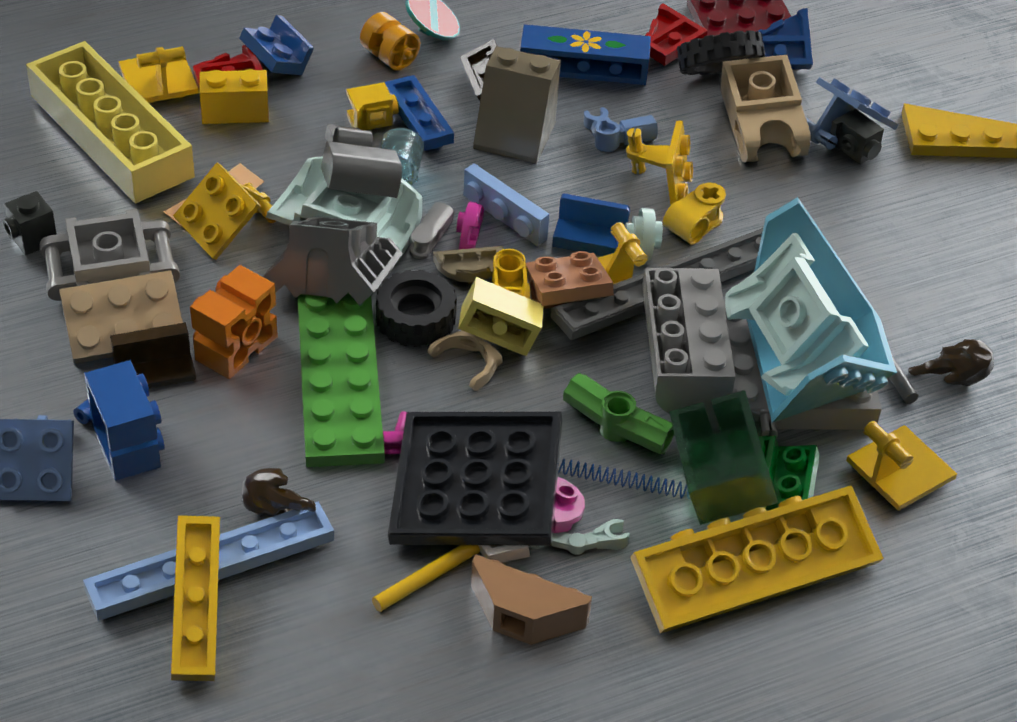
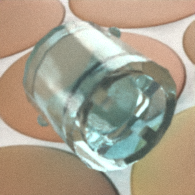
(409, 150)

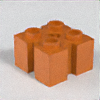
(234, 321)

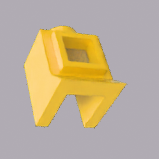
(371, 106)

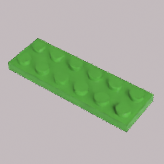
(339, 382)

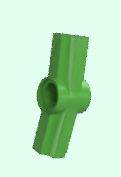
(618, 414)

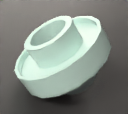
(647, 230)

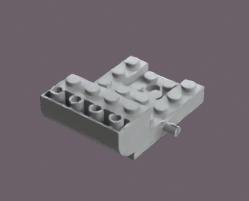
(706, 356)

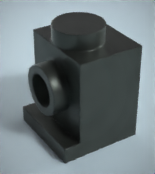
(857, 136)

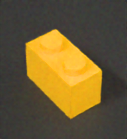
(234, 96)

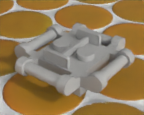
(106, 250)

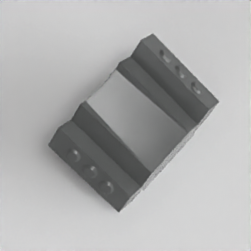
(334, 258)

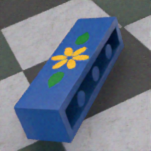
(591, 53)

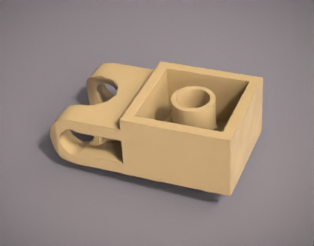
(764, 106)

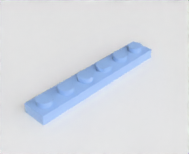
(238, 551)

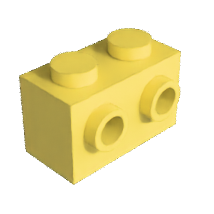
(501, 316)

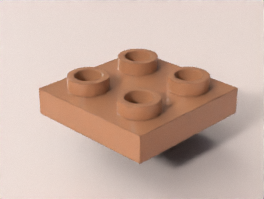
(567, 279)

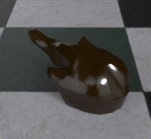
(967, 362)
(263, 495)

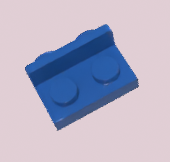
(280, 47)

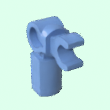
(610, 134)

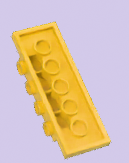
(755, 557)

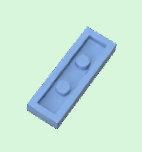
(506, 204)

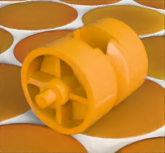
(390, 40)

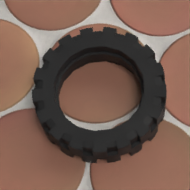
(709, 53)

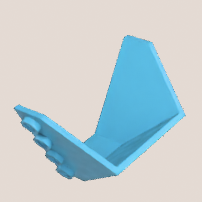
(845, 373)

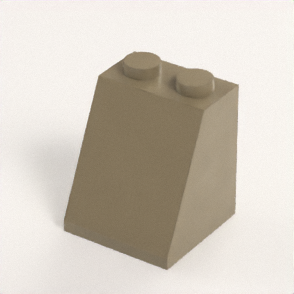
(517, 104)

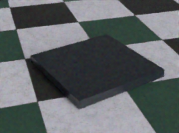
(477, 479)

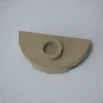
(466, 264)

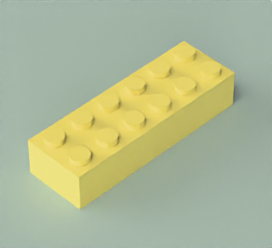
(111, 121)

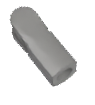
(430, 230)

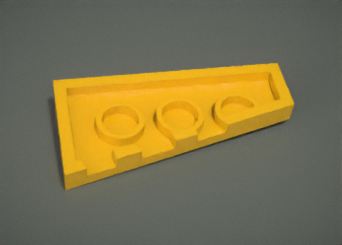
(956, 134)

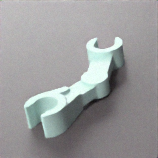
(600, 538)

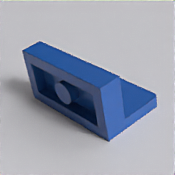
(587, 224)

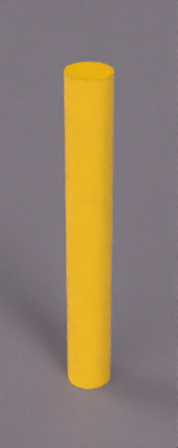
(424, 576)

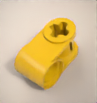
(696, 213)
(511, 271)

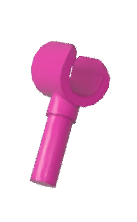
(393, 439)

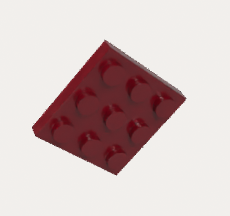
(736, 15)

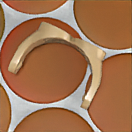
(473, 343)

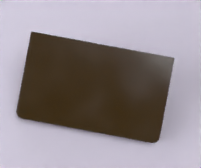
(157, 353)

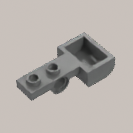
(358, 167)

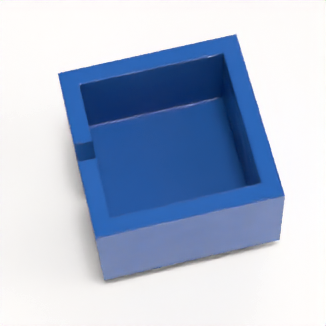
(124, 419)

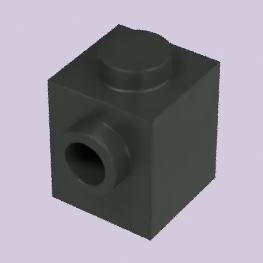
(29, 221)

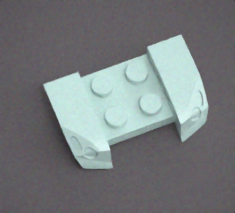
(310, 197)
(793, 315)

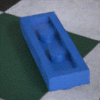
(420, 112)

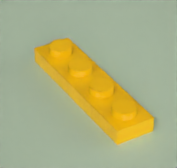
(195, 599)

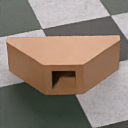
(527, 604)

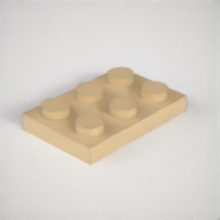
(115, 308)

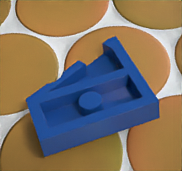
(790, 39)

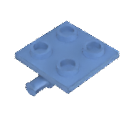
(841, 104)
(36, 459)

